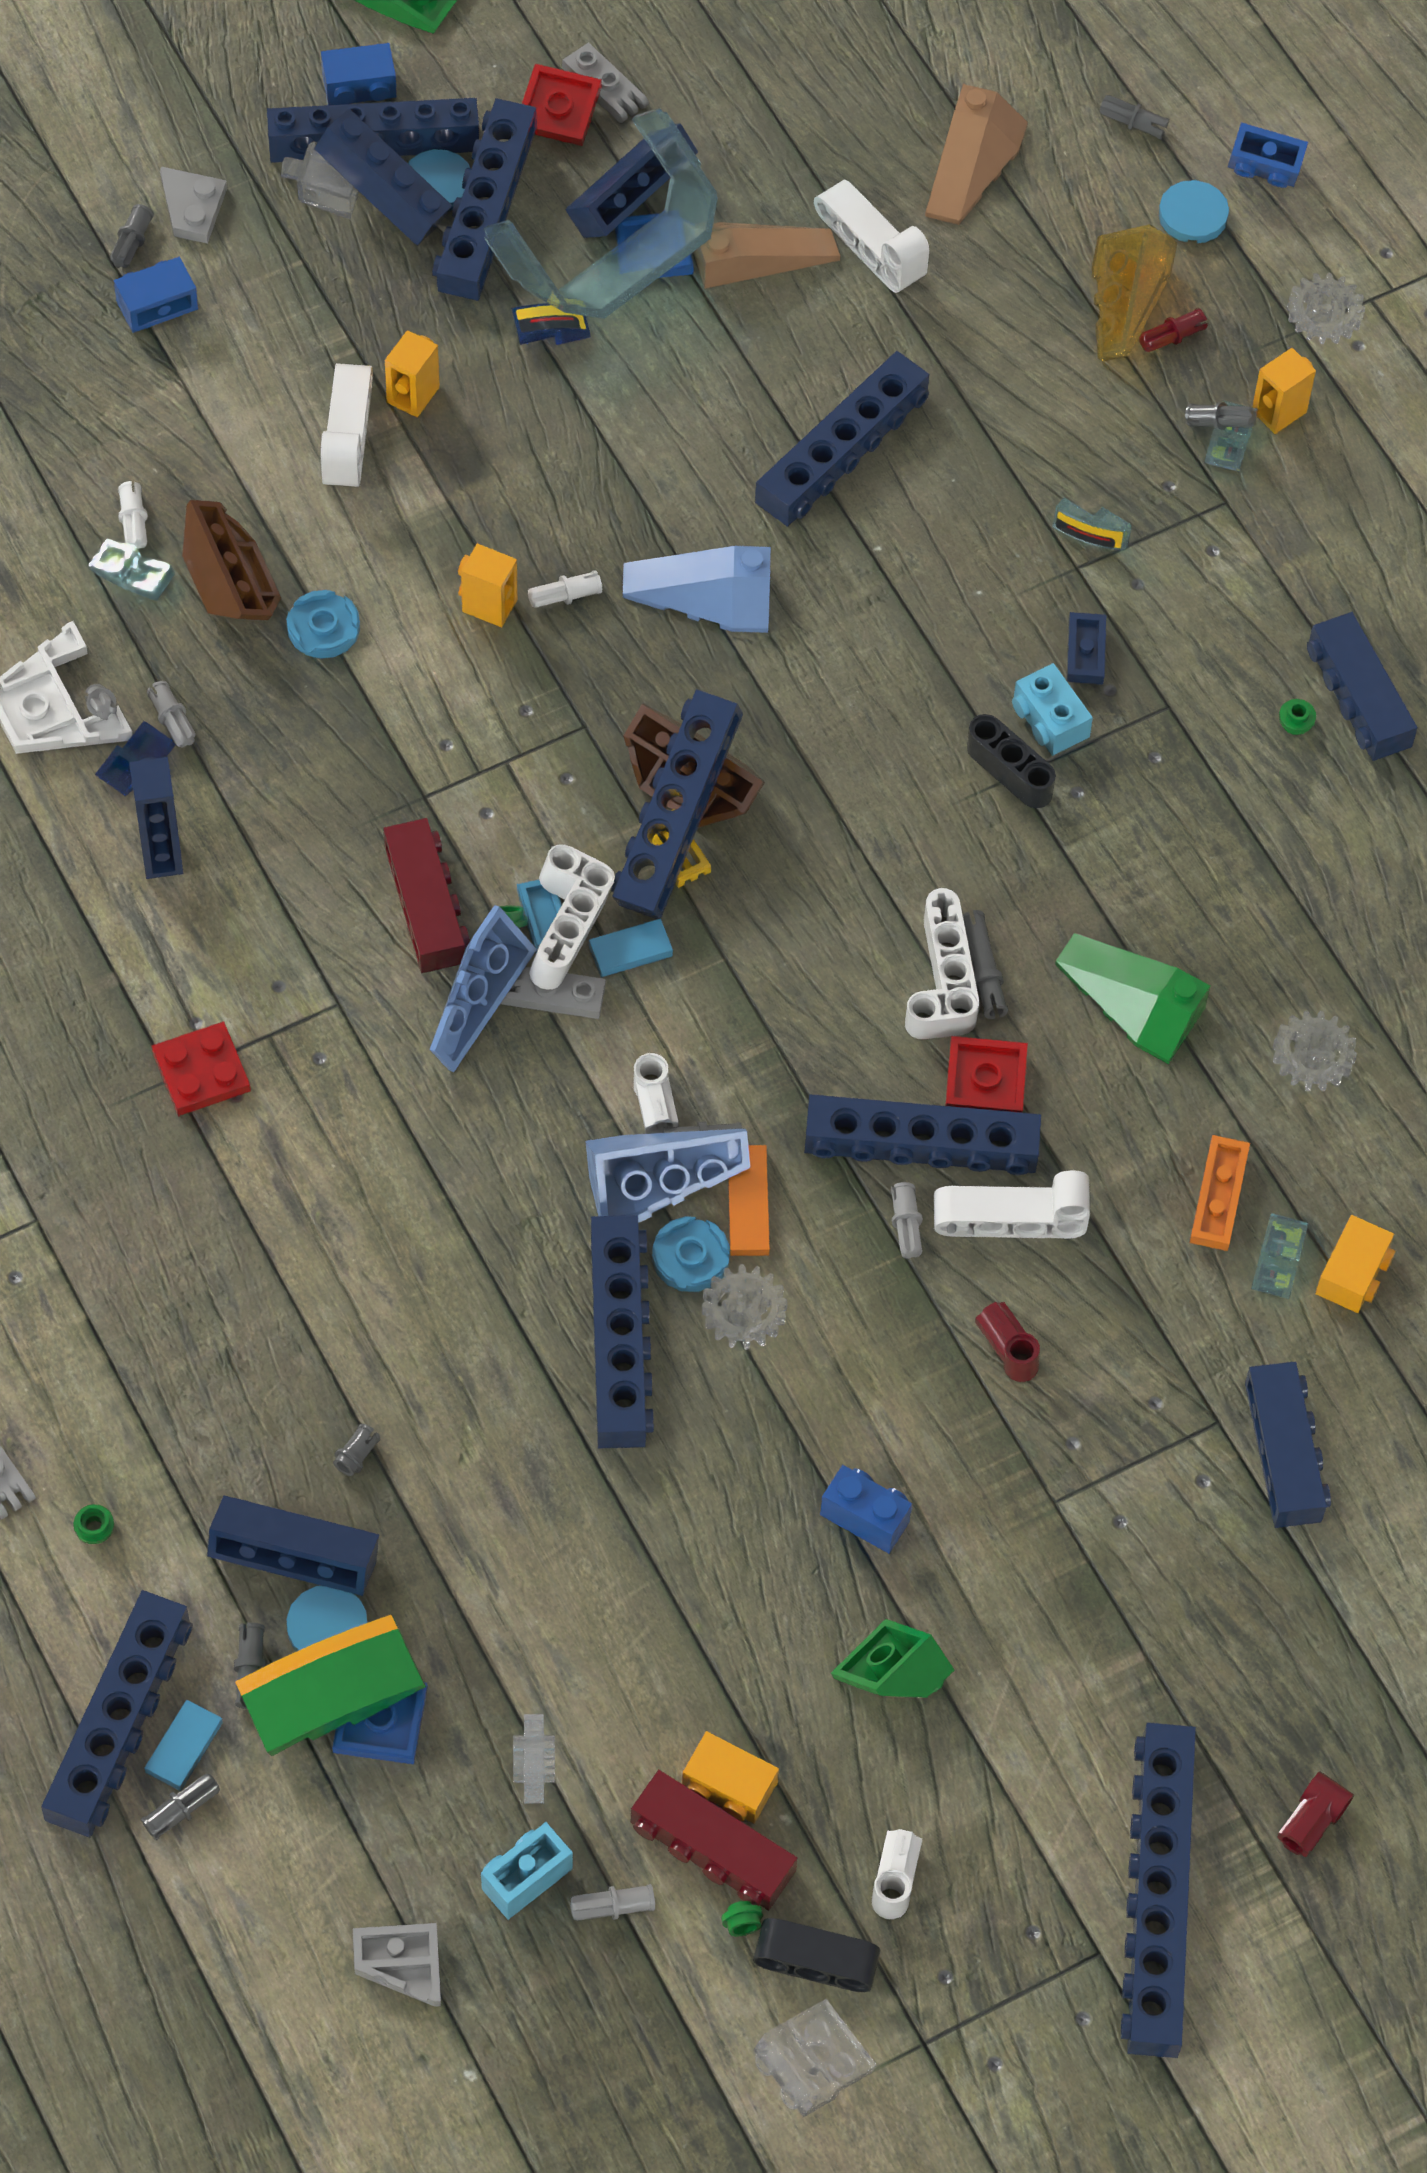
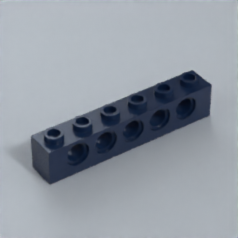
(505, 121)
(403, 125)
(826, 443)
(652, 895)
(940, 1123)
(615, 1424)
(149, 1618)

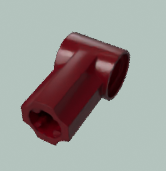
(1008, 1340)
(1320, 1806)

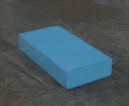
(539, 907)
(630, 948)
(183, 1745)

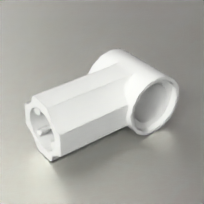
(654, 1095)
(896, 1872)

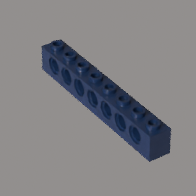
(1176, 1749)

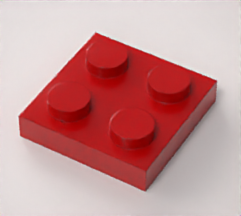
(562, 103)
(201, 1068)
(986, 1074)

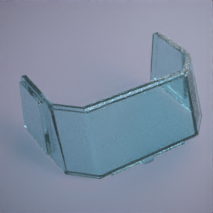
(643, 255)

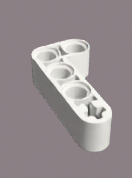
(890, 255)
(347, 425)
(585, 888)
(945, 962)
(1015, 1210)

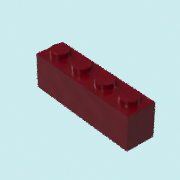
(424, 894)
(712, 1840)

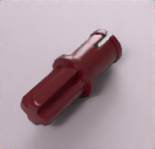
(1173, 330)

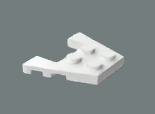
(38, 708)

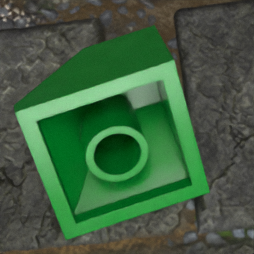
(896, 1663)

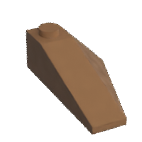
(978, 146)
(756, 250)

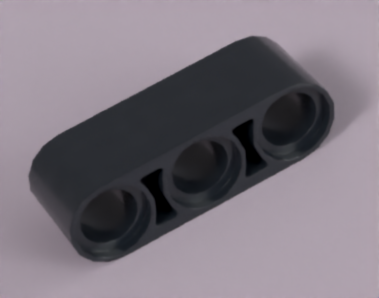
(1008, 746)
(816, 1955)

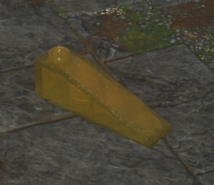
(1130, 277)

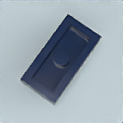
(1086, 648)

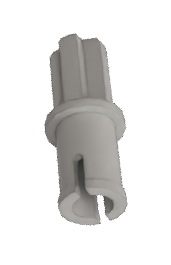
(100, 701)
(171, 714)
(907, 1219)
(612, 1902)

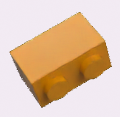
(412, 373)
(1283, 390)
(488, 584)
(1355, 1264)
(730, 1777)

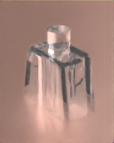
(320, 183)

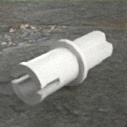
(132, 514)
(566, 589)

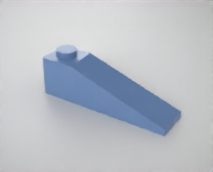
(712, 584)
(482, 981)
(660, 1169)

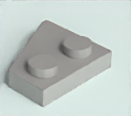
(192, 202)
(400, 1959)

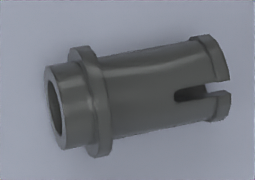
(350, 1458)

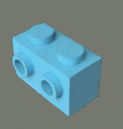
(1052, 709)
(526, 1870)

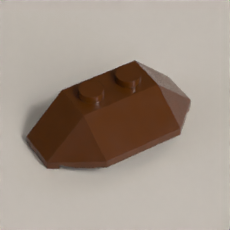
(226, 564)
(647, 746)

